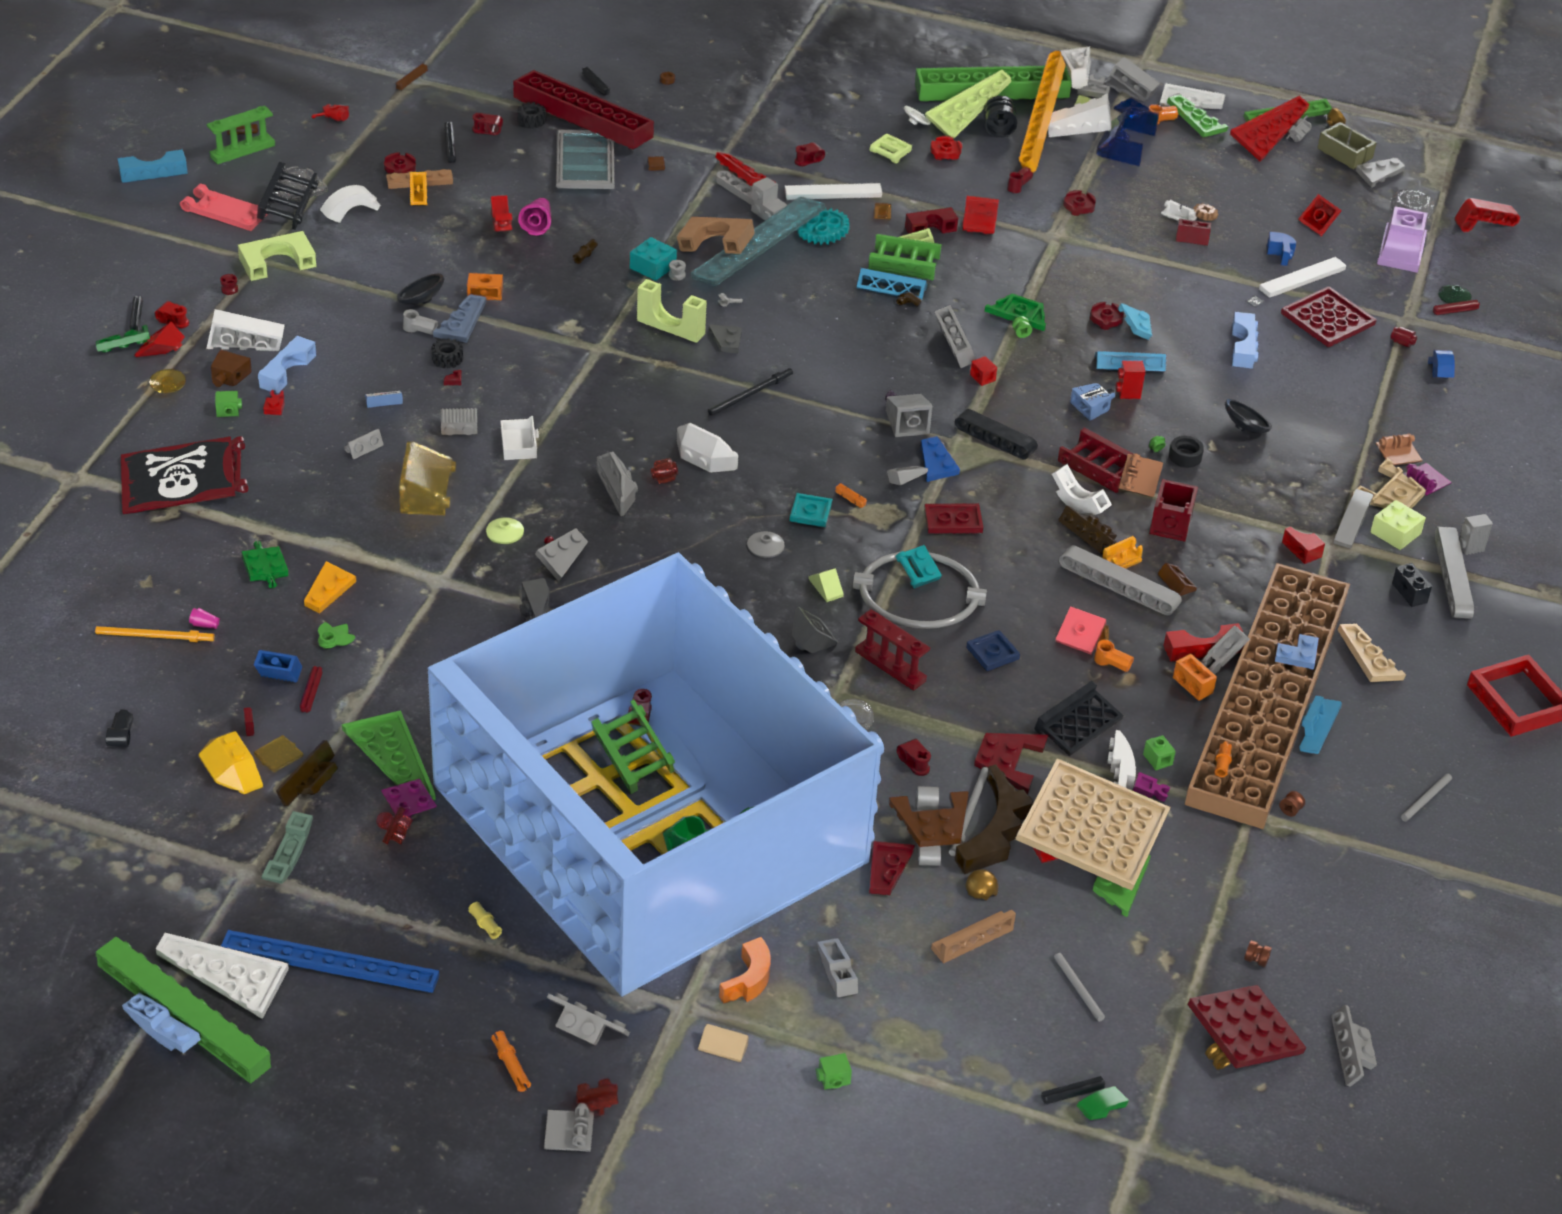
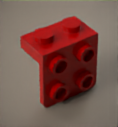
(980, 215)

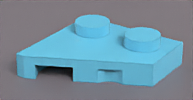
(1137, 320)

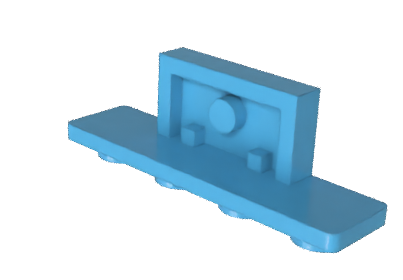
(1318, 723)

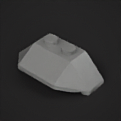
(617, 481)

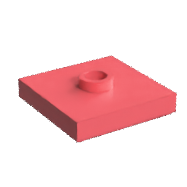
(1081, 630)

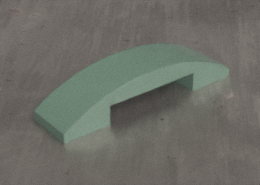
(289, 849)

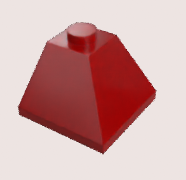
(1319, 215)
(161, 341)

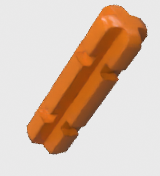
(851, 495)

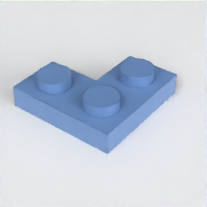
(1302, 655)

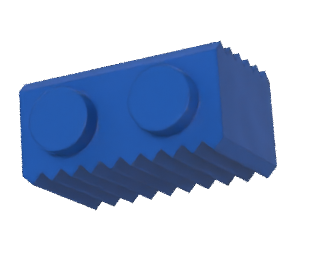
(278, 665)

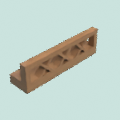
(974, 936)

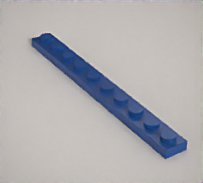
(334, 961)

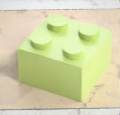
(1398, 524)

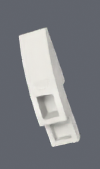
(1122, 761)

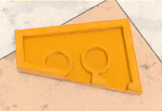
(328, 587)

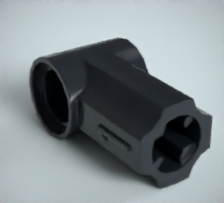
(119, 733)

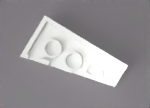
(1201, 98)

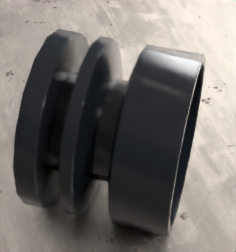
(1000, 116)

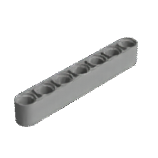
(1454, 572)
(1120, 580)

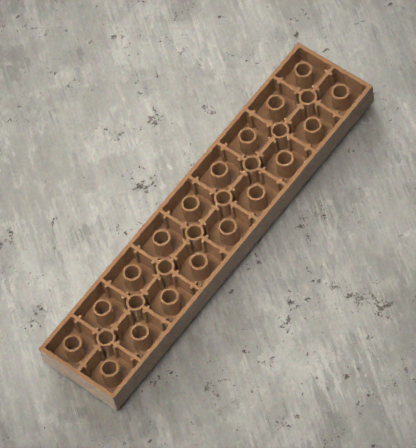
(1267, 698)

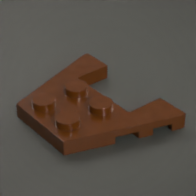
(933, 826)

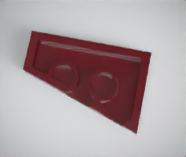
(888, 865)

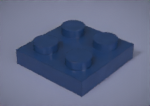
(993, 650)

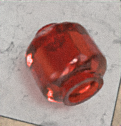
(664, 470)

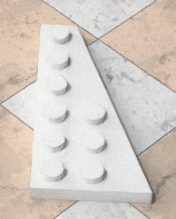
(235, 974)

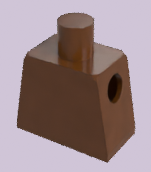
(229, 368)

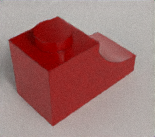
(1304, 546)

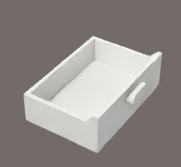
(519, 439)

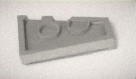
(1379, 170)
(562, 552)

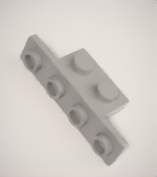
(583, 1023)
(1353, 1046)

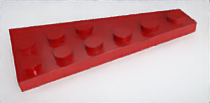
(1267, 129)

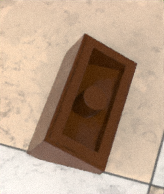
(1176, 579)

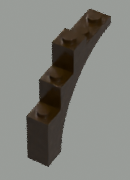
(994, 841)

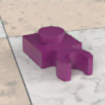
(1148, 787)

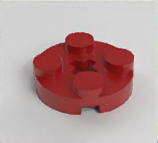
(946, 148)

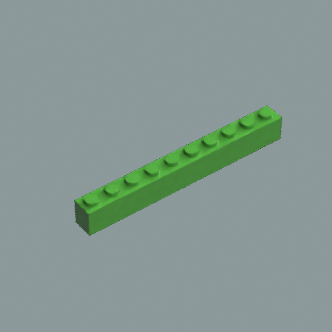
(216, 1034)

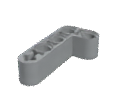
(928, 799)

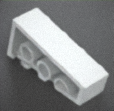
(244, 332)

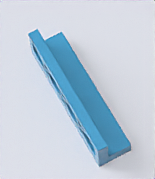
(892, 280)
(1113, 360)

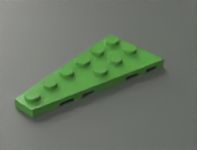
(390, 747)

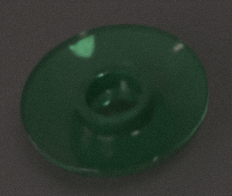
(1454, 294)

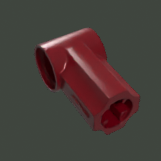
(1018, 179)

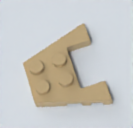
(1398, 488)

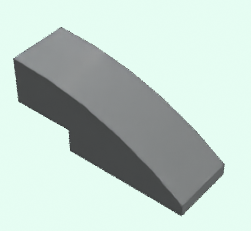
(838, 967)

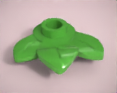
(334, 636)

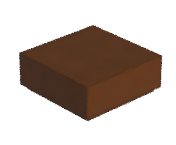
(656, 163)

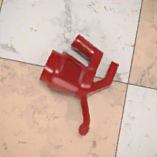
(336, 112)

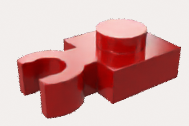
(274, 404)

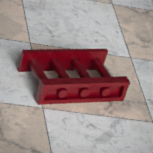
(1099, 447)
(886, 660)

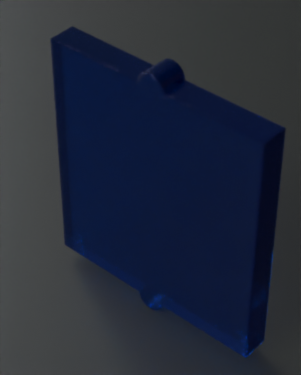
(1129, 103)

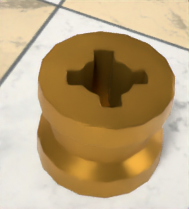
(1217, 1056)

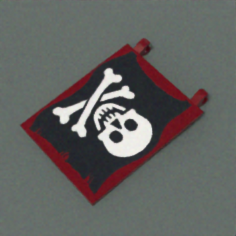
(180, 475)

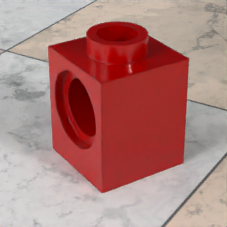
(983, 371)

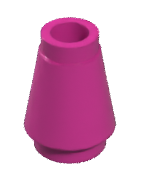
(204, 619)

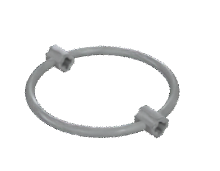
(975, 596)

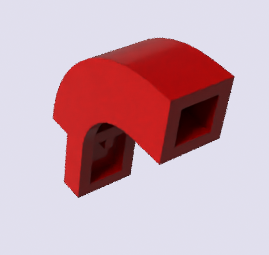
(500, 213)

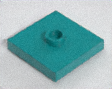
(811, 510)

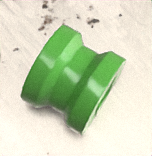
(1022, 327)

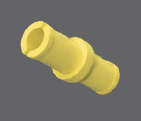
(485, 920)

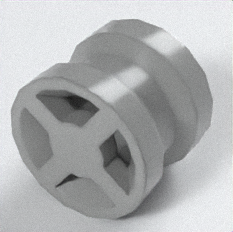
(677, 270)

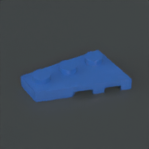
(937, 460)

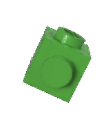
(227, 403)
(1159, 752)
(834, 1071)

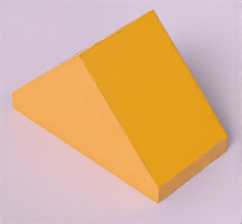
(418, 188)

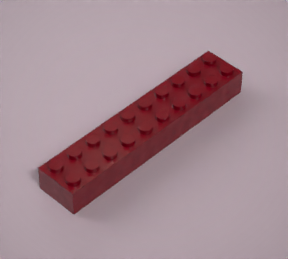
(584, 109)

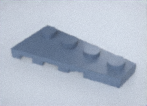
(463, 320)

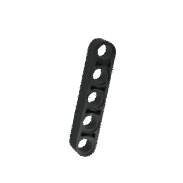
(996, 434)

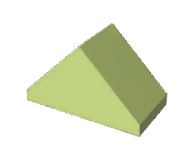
(827, 584)

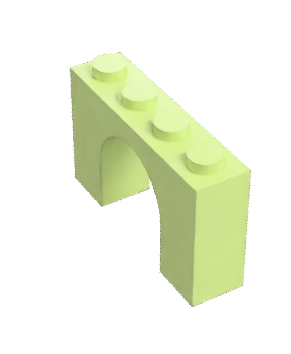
(294, 245)
(652, 313)

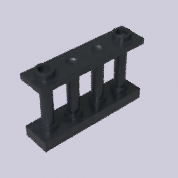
(276, 185)

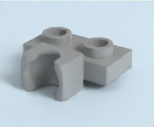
(1094, 88)

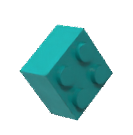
(652, 258)

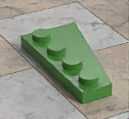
(1196, 117)

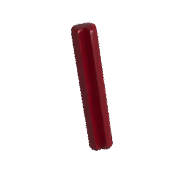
(1456, 307)
(311, 689)

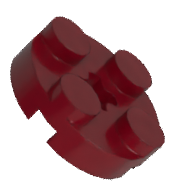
(399, 163)
(1079, 202)
(1106, 315)

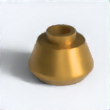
(1335, 117)

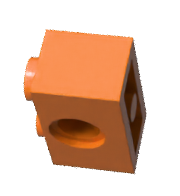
(485, 285)

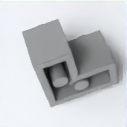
(765, 199)

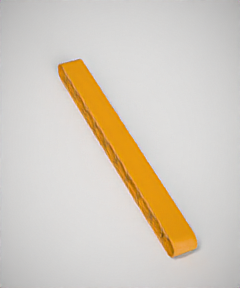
(1042, 111)

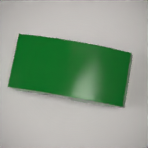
(1101, 1102)

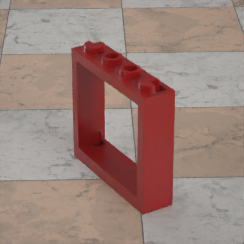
(1515, 725)

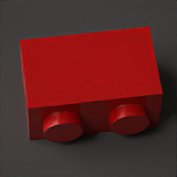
(1131, 379)

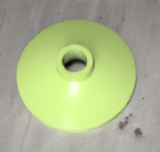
(505, 530)

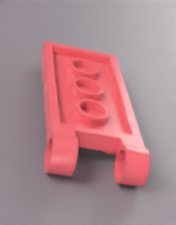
(222, 208)

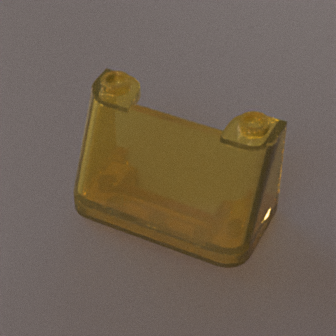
(425, 480)

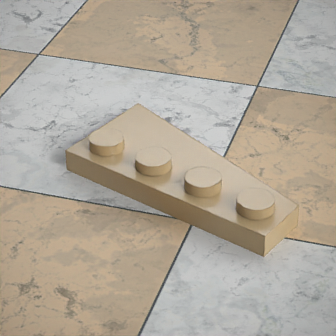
(1369, 656)

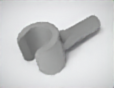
(725, 300)

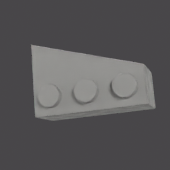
(1132, 80)

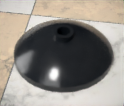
(421, 290)
(1246, 417)

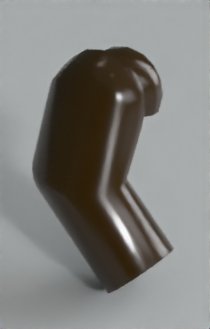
(908, 297)

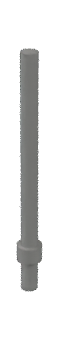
(971, 805)

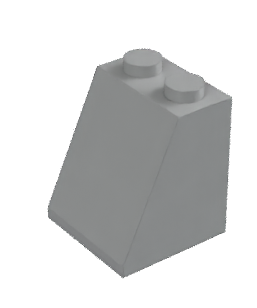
(909, 414)

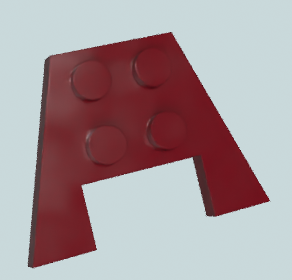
(1005, 752)

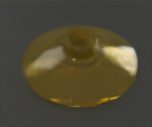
(167, 381)

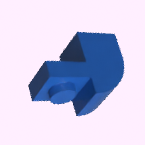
(1281, 245)
(1443, 363)

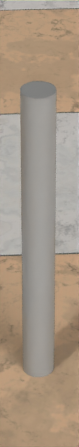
(1426, 797)
(1079, 987)

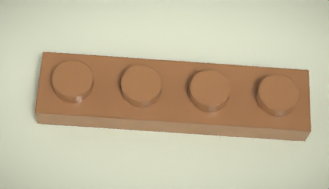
(402, 180)

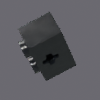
(1411, 584)

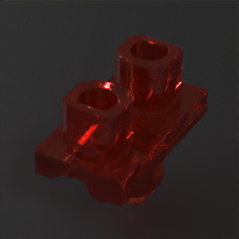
(396, 826)
(597, 1098)

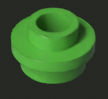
(1157, 443)

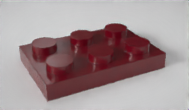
(953, 518)

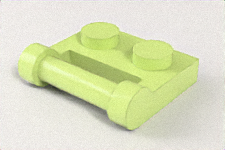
(893, 145)

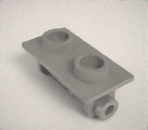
(1299, 130)
(364, 444)

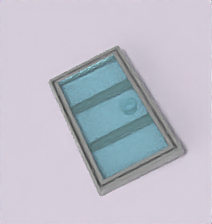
(584, 160)

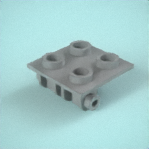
(569, 1129)

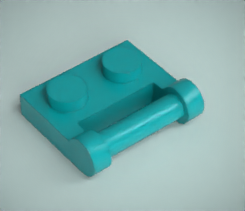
(923, 564)

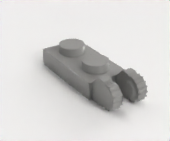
(1225, 649)

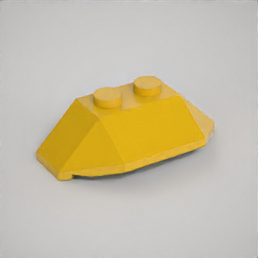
(231, 763)

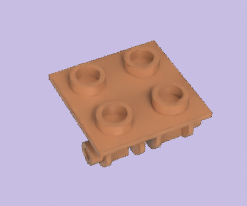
(1399, 449)
(1141, 475)

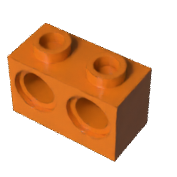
(1194, 677)

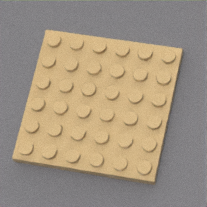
(1093, 824)

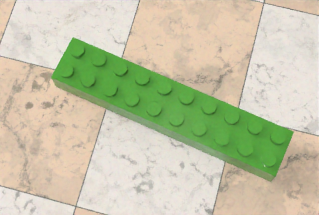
(945, 83)

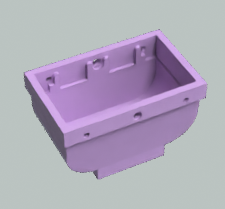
(1403, 240)

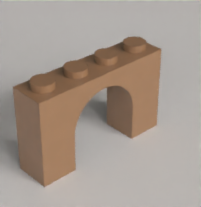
(735, 231)

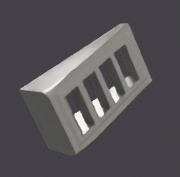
(903, 475)

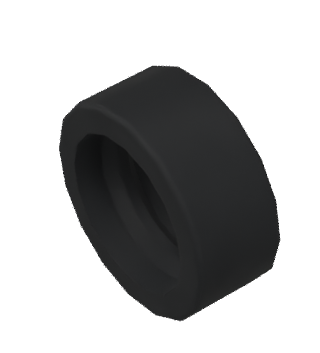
(1184, 459)

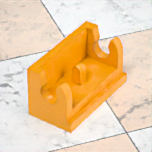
(1124, 553)

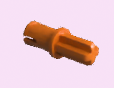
(1223, 759)

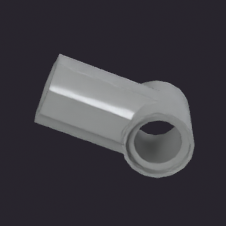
(413, 322)

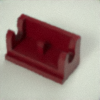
(1193, 232)

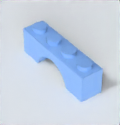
(1245, 351)
(297, 352)

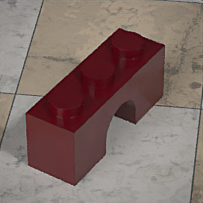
(942, 219)

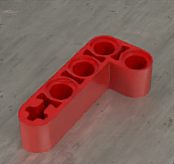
(1481, 210)

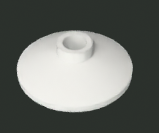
(915, 116)

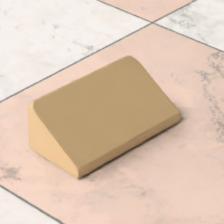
(723, 1042)

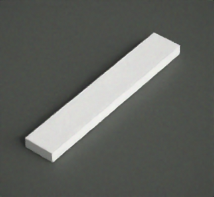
(833, 191)
(1302, 277)

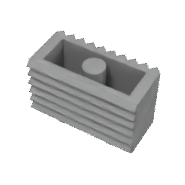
(458, 421)
(1475, 534)

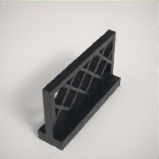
(1065, 709)

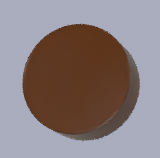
(667, 78)

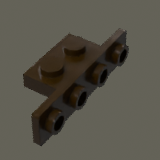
(1088, 529)
(309, 775)

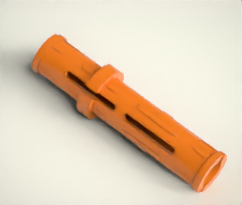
(507, 1053)

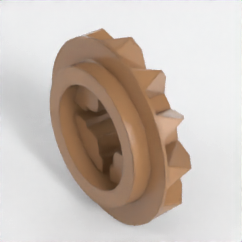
(1205, 212)

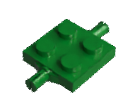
(265, 564)

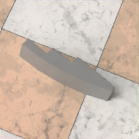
(1353, 518)

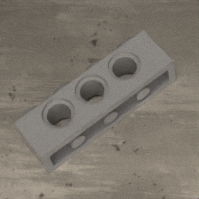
(955, 336)

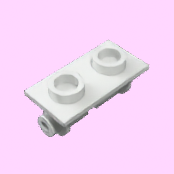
(1173, 211)

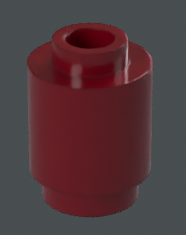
(1404, 336)

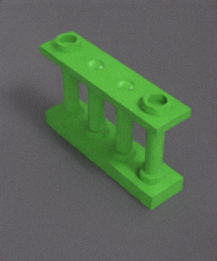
(247, 146)
(904, 266)
(622, 762)

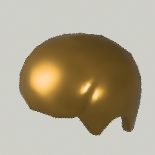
(982, 884)

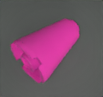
(536, 217)

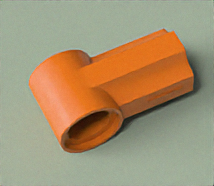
(1165, 113)
(1107, 654)

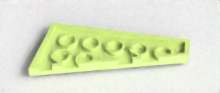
(961, 109)

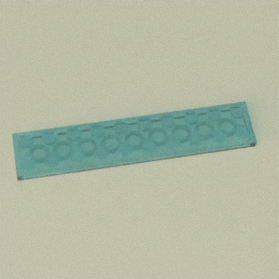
(765, 236)

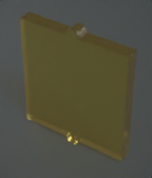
(278, 753)

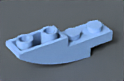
(159, 1024)

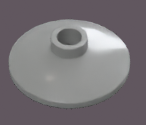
(765, 544)

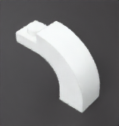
(346, 198)
(1077, 497)

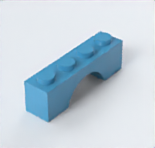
(169, 165)

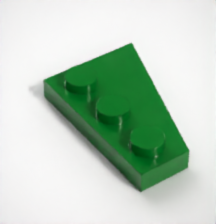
(129, 337)

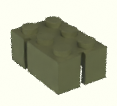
(1335, 143)

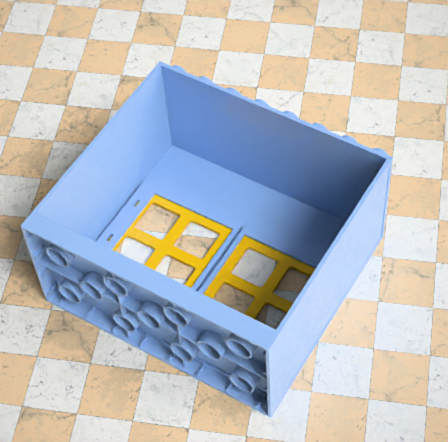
(741, 736)

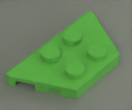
(1117, 894)

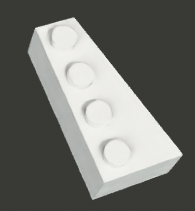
(1078, 65)
(1082, 118)

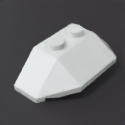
(705, 449)

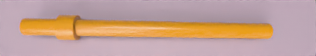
(192, 636)

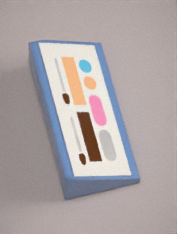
(384, 399)

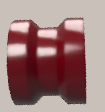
(229, 284)

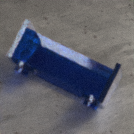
(1117, 143)

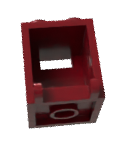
(1173, 510)

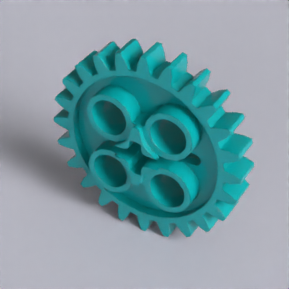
(825, 227)

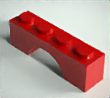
(1180, 643)

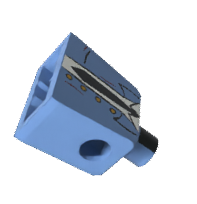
(1092, 400)

